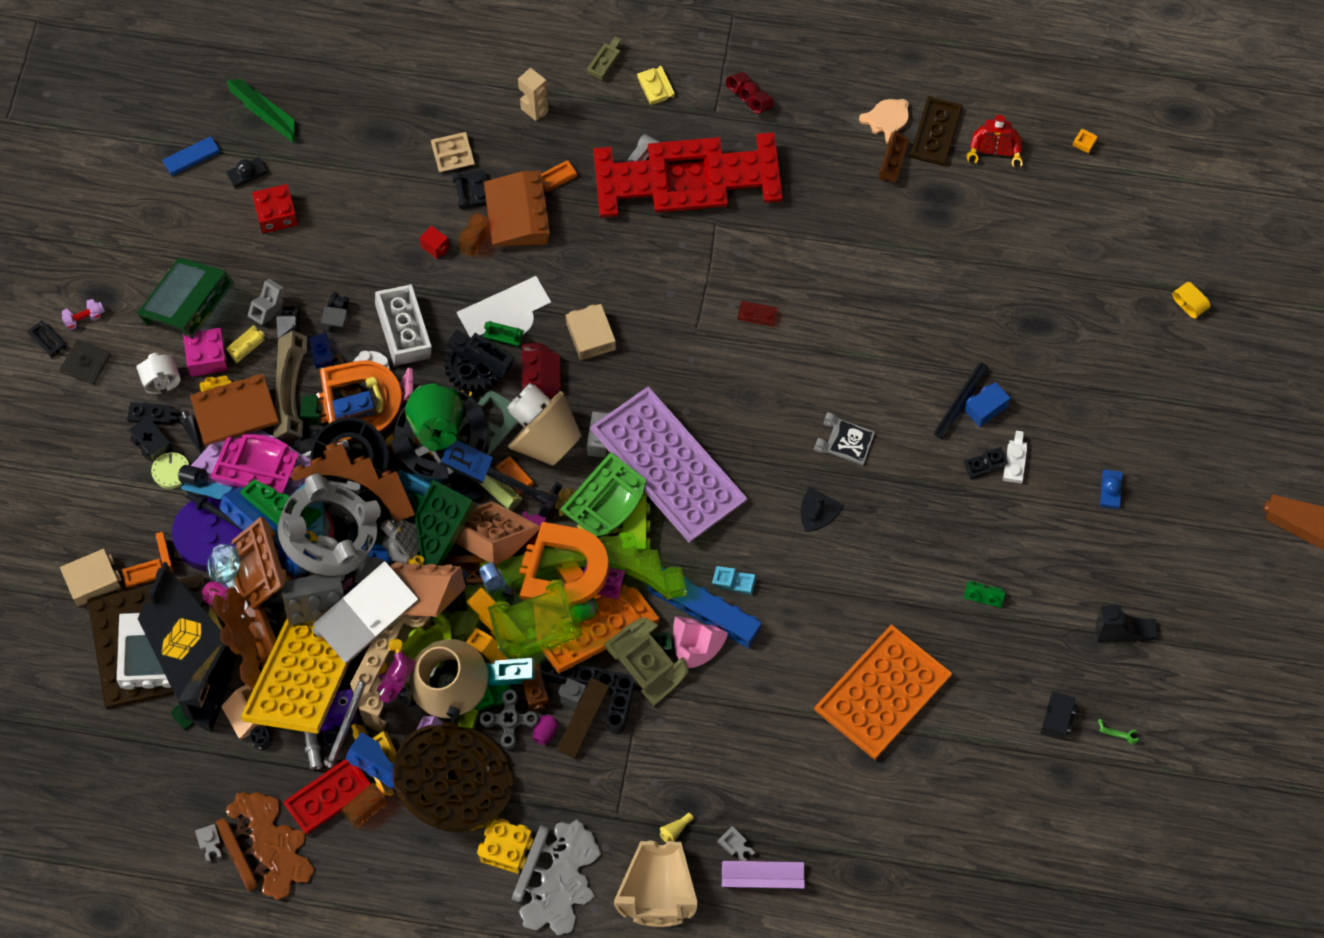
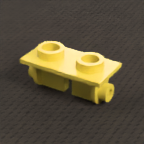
(245, 343)

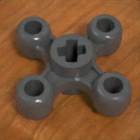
(518, 719)

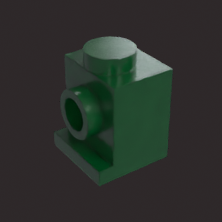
(310, 410)

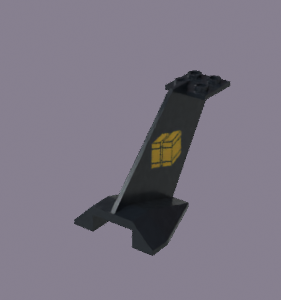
(187, 648)

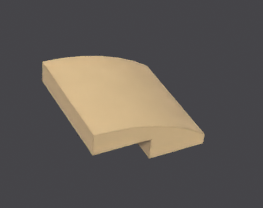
(452, 152)

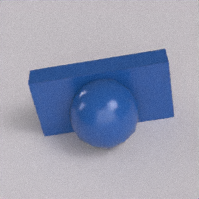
(1111, 489)

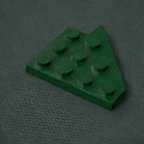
(439, 520)

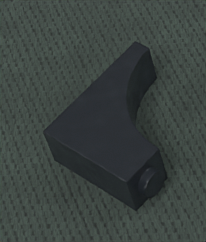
(1117, 626)

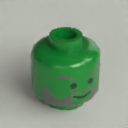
(586, 610)

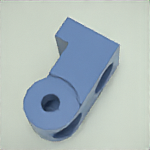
(492, 578)

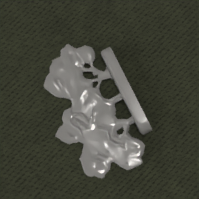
(561, 882)

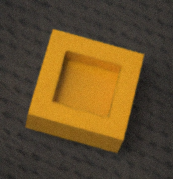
(1085, 140)

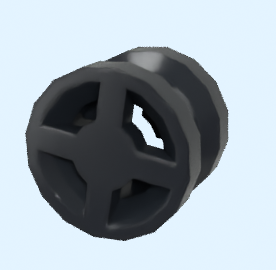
(337, 301)
(260, 733)

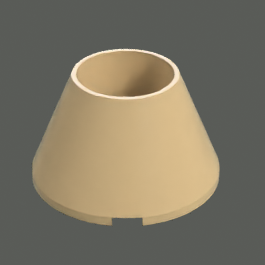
(549, 433)
(466, 688)

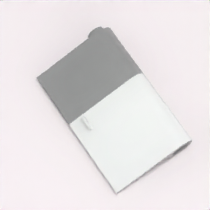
(365, 612)

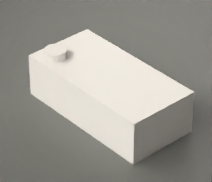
(403, 325)

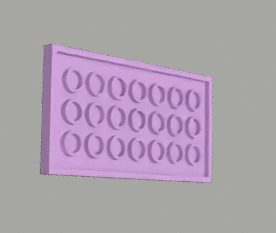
(676, 468)

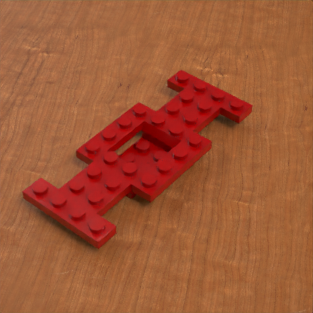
(687, 184)

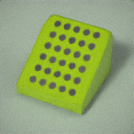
(468, 719)

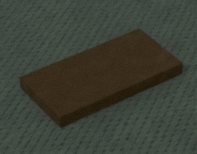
(936, 131)

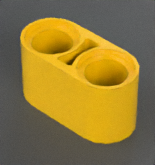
(1191, 300)

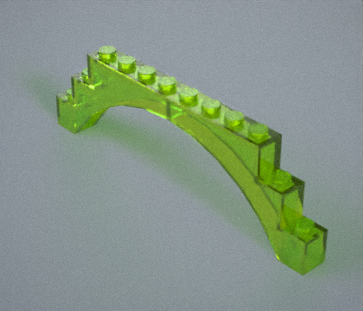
(621, 554)

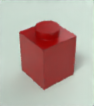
(434, 242)

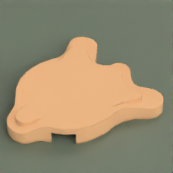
(887, 117)

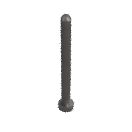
(332, 761)

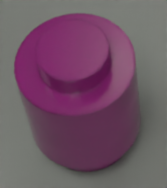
(545, 729)

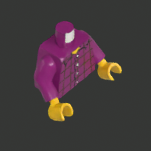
(397, 673)

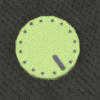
(166, 470)

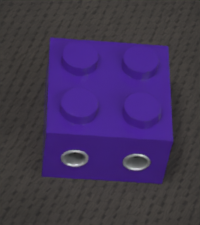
(338, 711)

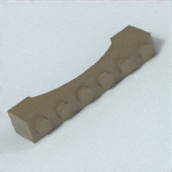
(290, 354)

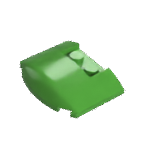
(606, 497)

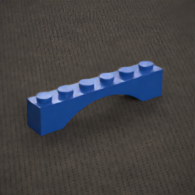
(370, 758)

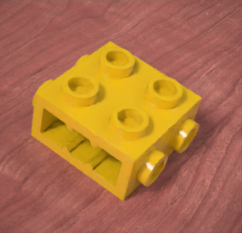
(505, 845)

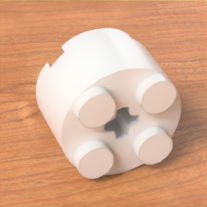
(158, 373)
(529, 405)

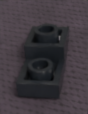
(987, 463)

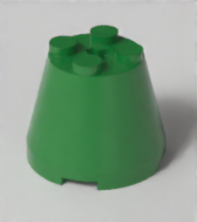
(435, 415)

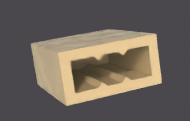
(590, 331)
(91, 577)

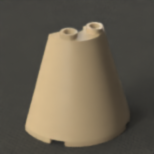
(657, 886)

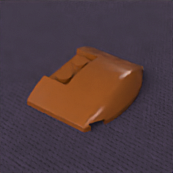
(259, 568)

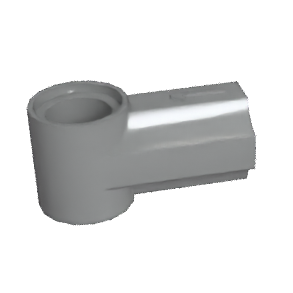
(641, 151)

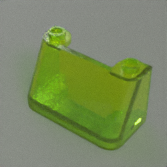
(535, 623)

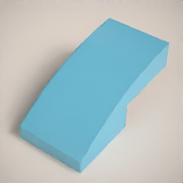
(734, 581)

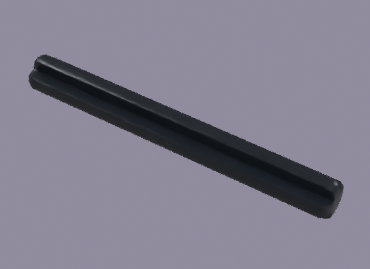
(960, 400)

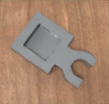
(208, 840)
(733, 843)

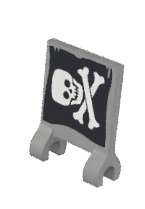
(846, 440)

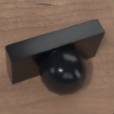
(246, 172)

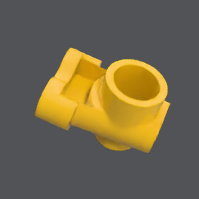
(212, 382)

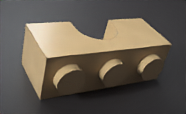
(535, 98)

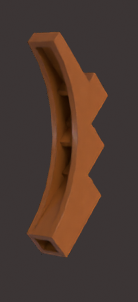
(387, 487)

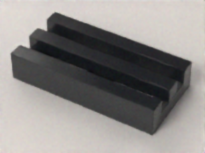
(55, 349)

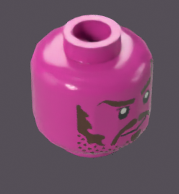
(210, 590)

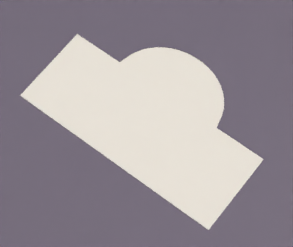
(509, 307)

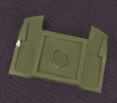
(647, 660)

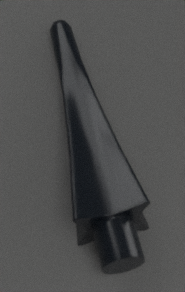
(189, 425)

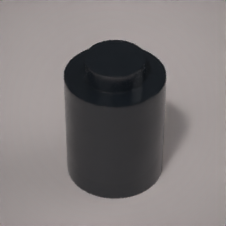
(193, 476)

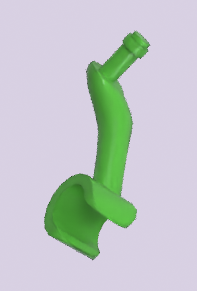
(1116, 733)

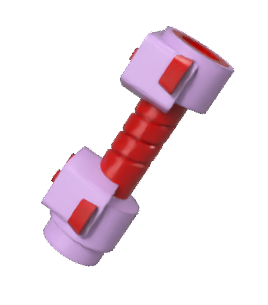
(93, 312)

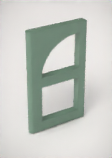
(499, 434)

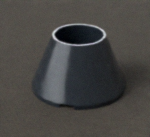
(360, 430)

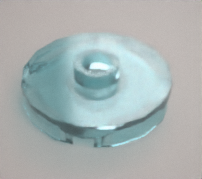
(223, 563)

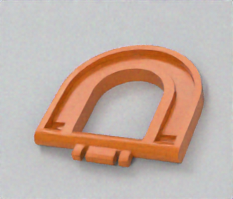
(356, 373)
(570, 539)

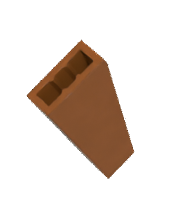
(1298, 518)

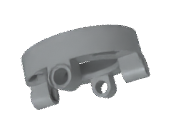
(346, 555)

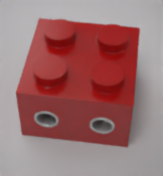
(274, 208)

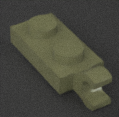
(605, 59)

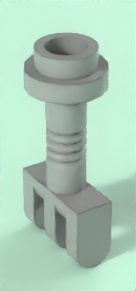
(352, 486)

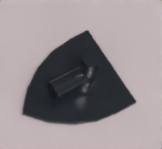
(818, 510)

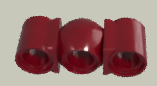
(749, 92)

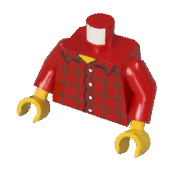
(996, 138)

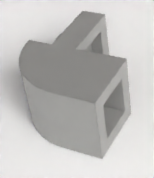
(268, 304)

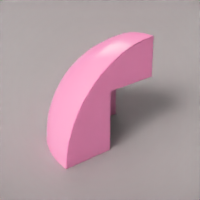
(696, 641)

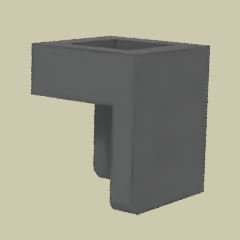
(333, 317)

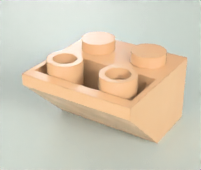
(233, 709)

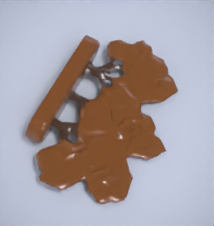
(271, 845)

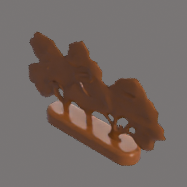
(245, 633)

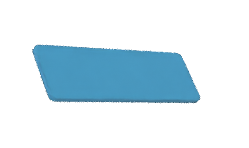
(209, 489)

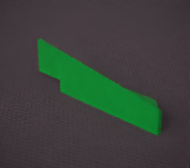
(263, 108)

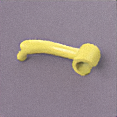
(372, 383)

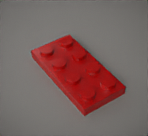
(326, 796)

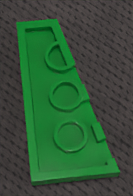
(271, 503)

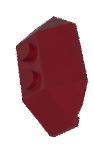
(541, 368)

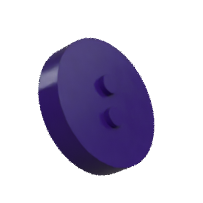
(200, 531)

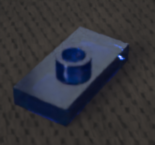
(321, 350)

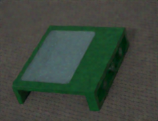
(186, 296)

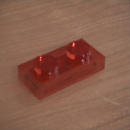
(757, 313)

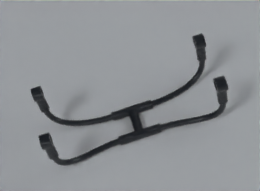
(453, 712)

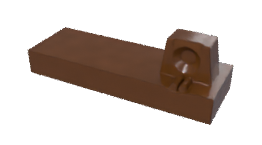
(893, 157)

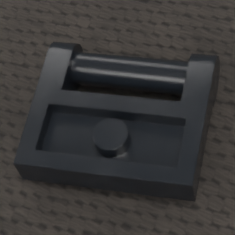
(476, 186)

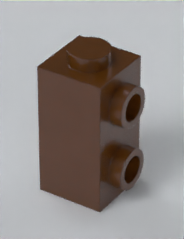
(536, 692)

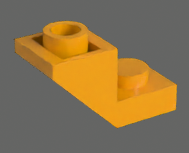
(486, 646)

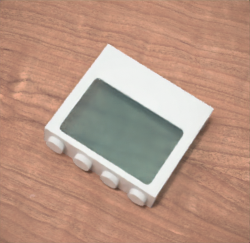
(136, 660)

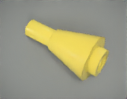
(671, 831)

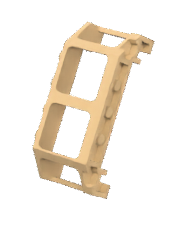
(370, 705)

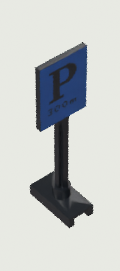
(476, 466)

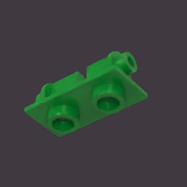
(503, 333)
(990, 596)

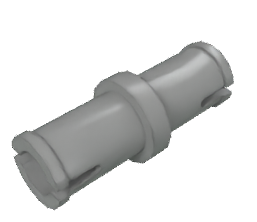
(313, 750)

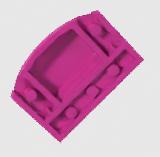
(257, 459)

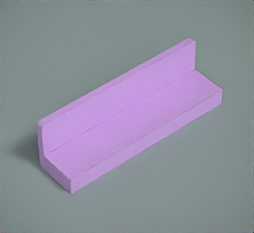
(762, 874)

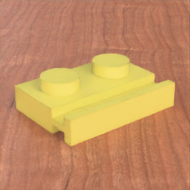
(655, 85)

